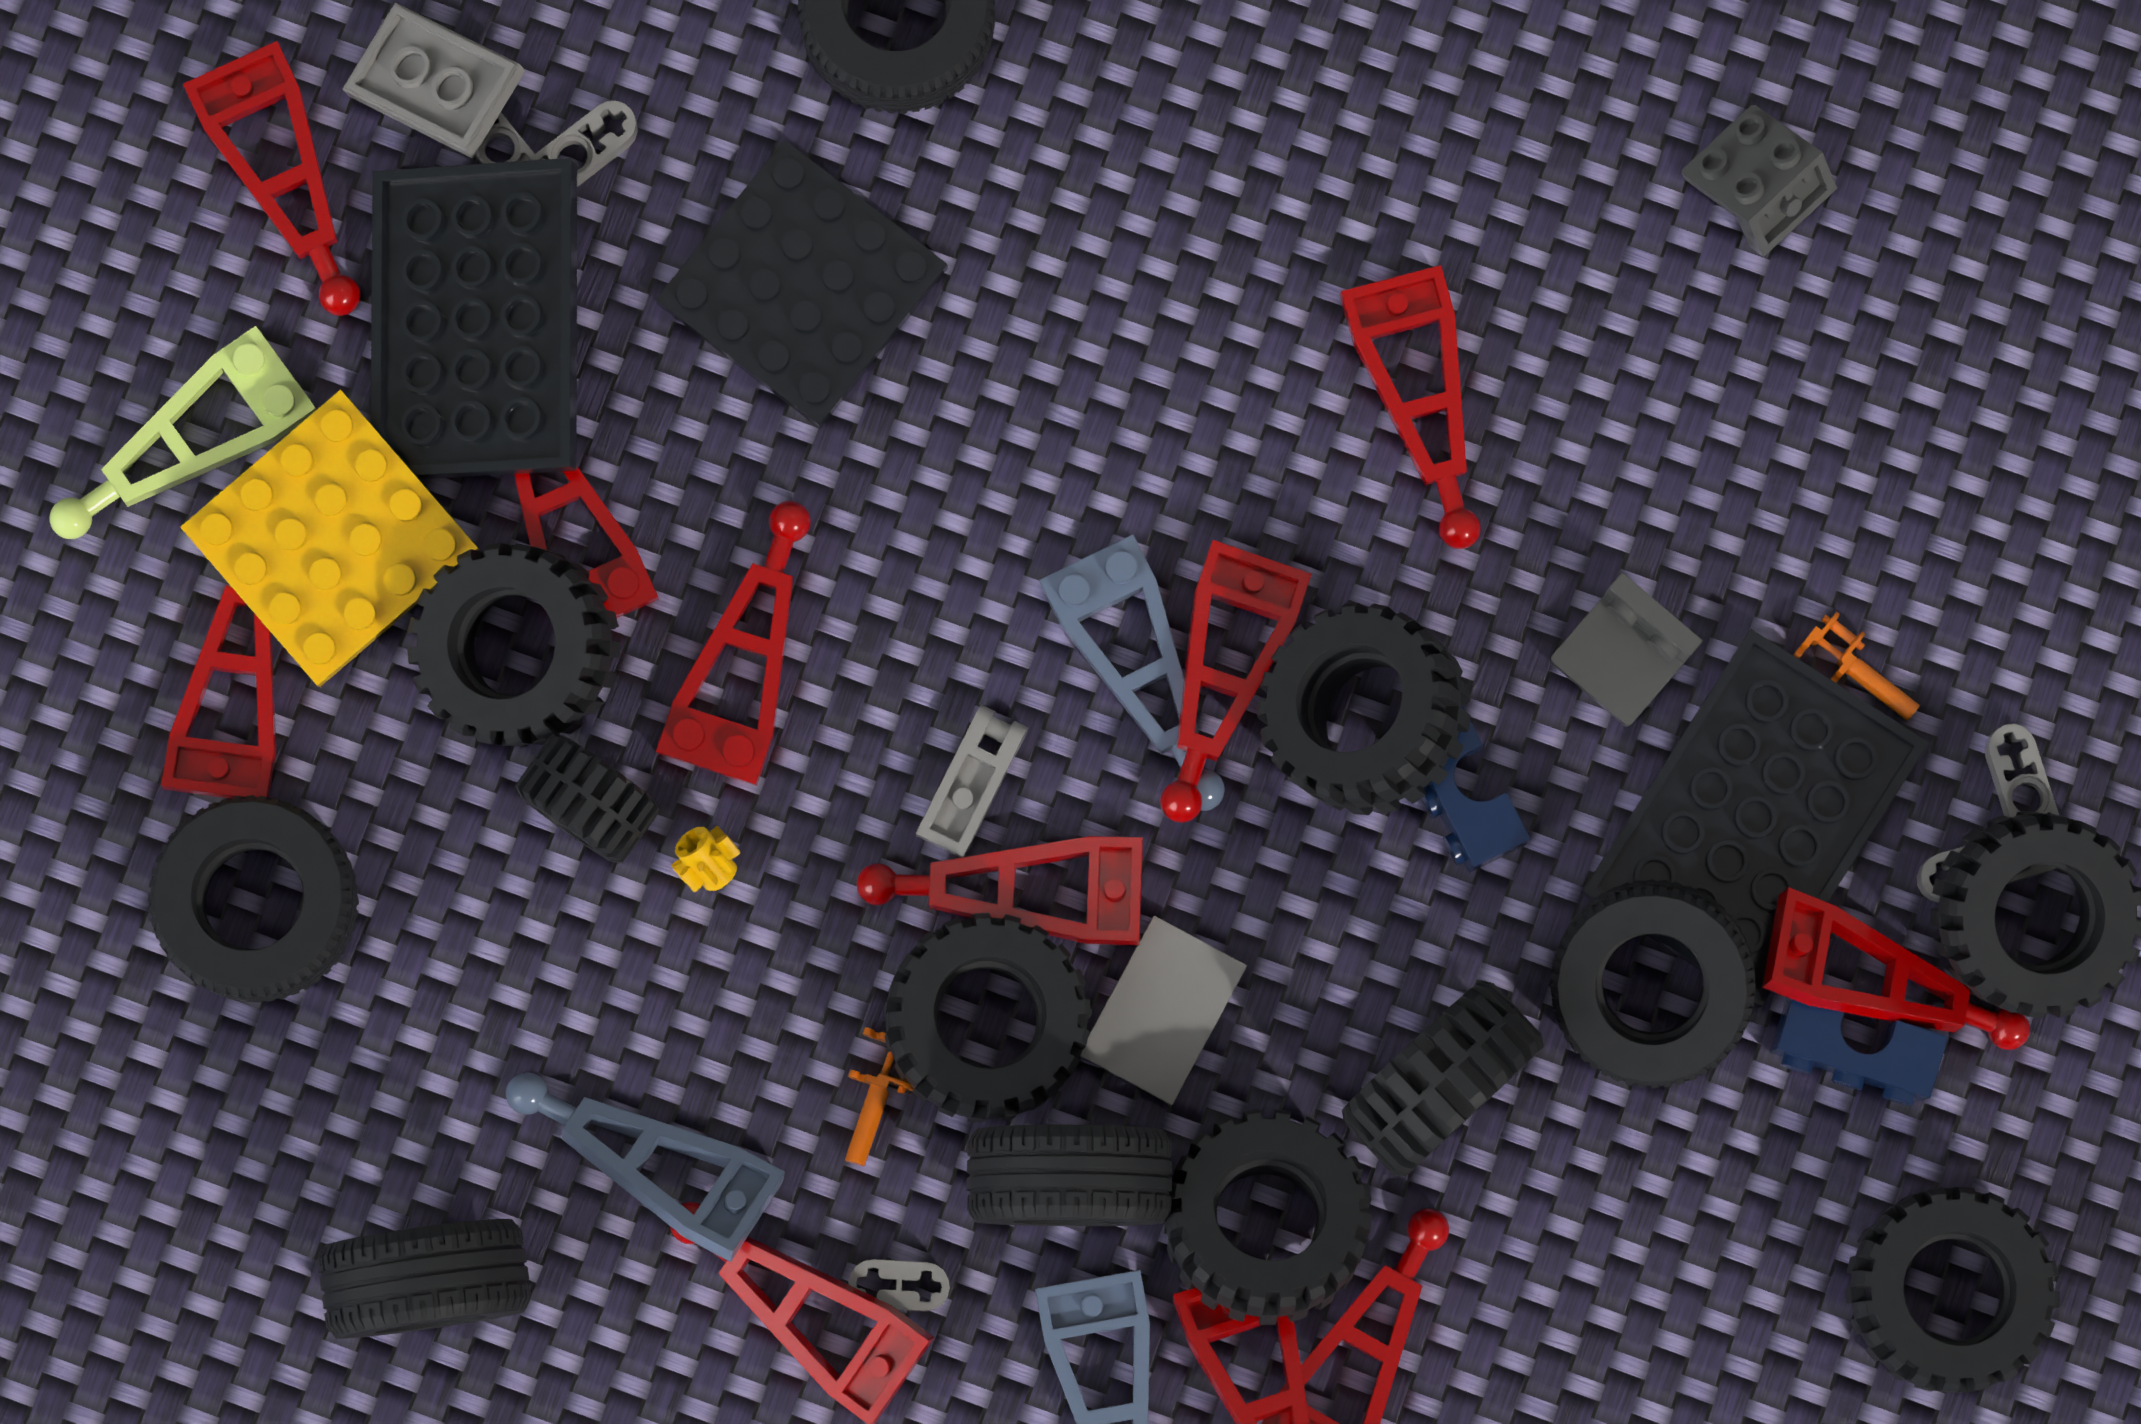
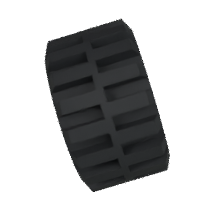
(587, 798)

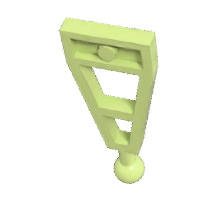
(262, 384)

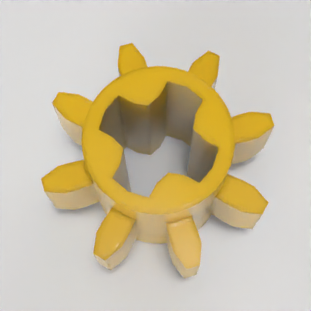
(705, 858)

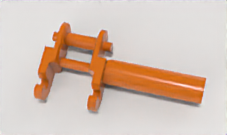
(1857, 668)
(873, 1104)

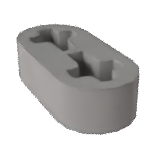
(902, 1272)

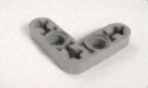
(574, 135)
(1998, 767)

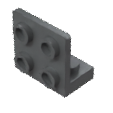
(1762, 177)
(1625, 650)

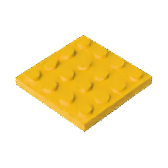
(328, 538)

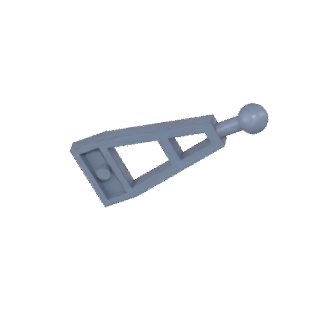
(1099, 584)
(727, 1210)
(1092, 1308)

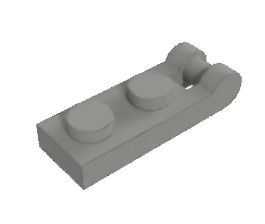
(971, 783)

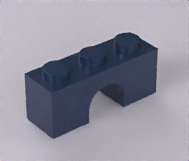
(1476, 829)
(1902, 1066)

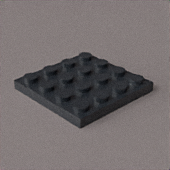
(802, 284)

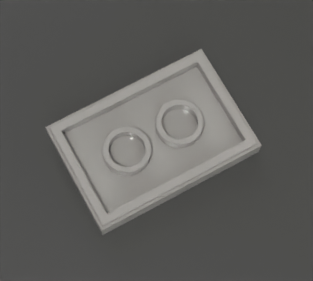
(434, 80)
(1162, 1010)

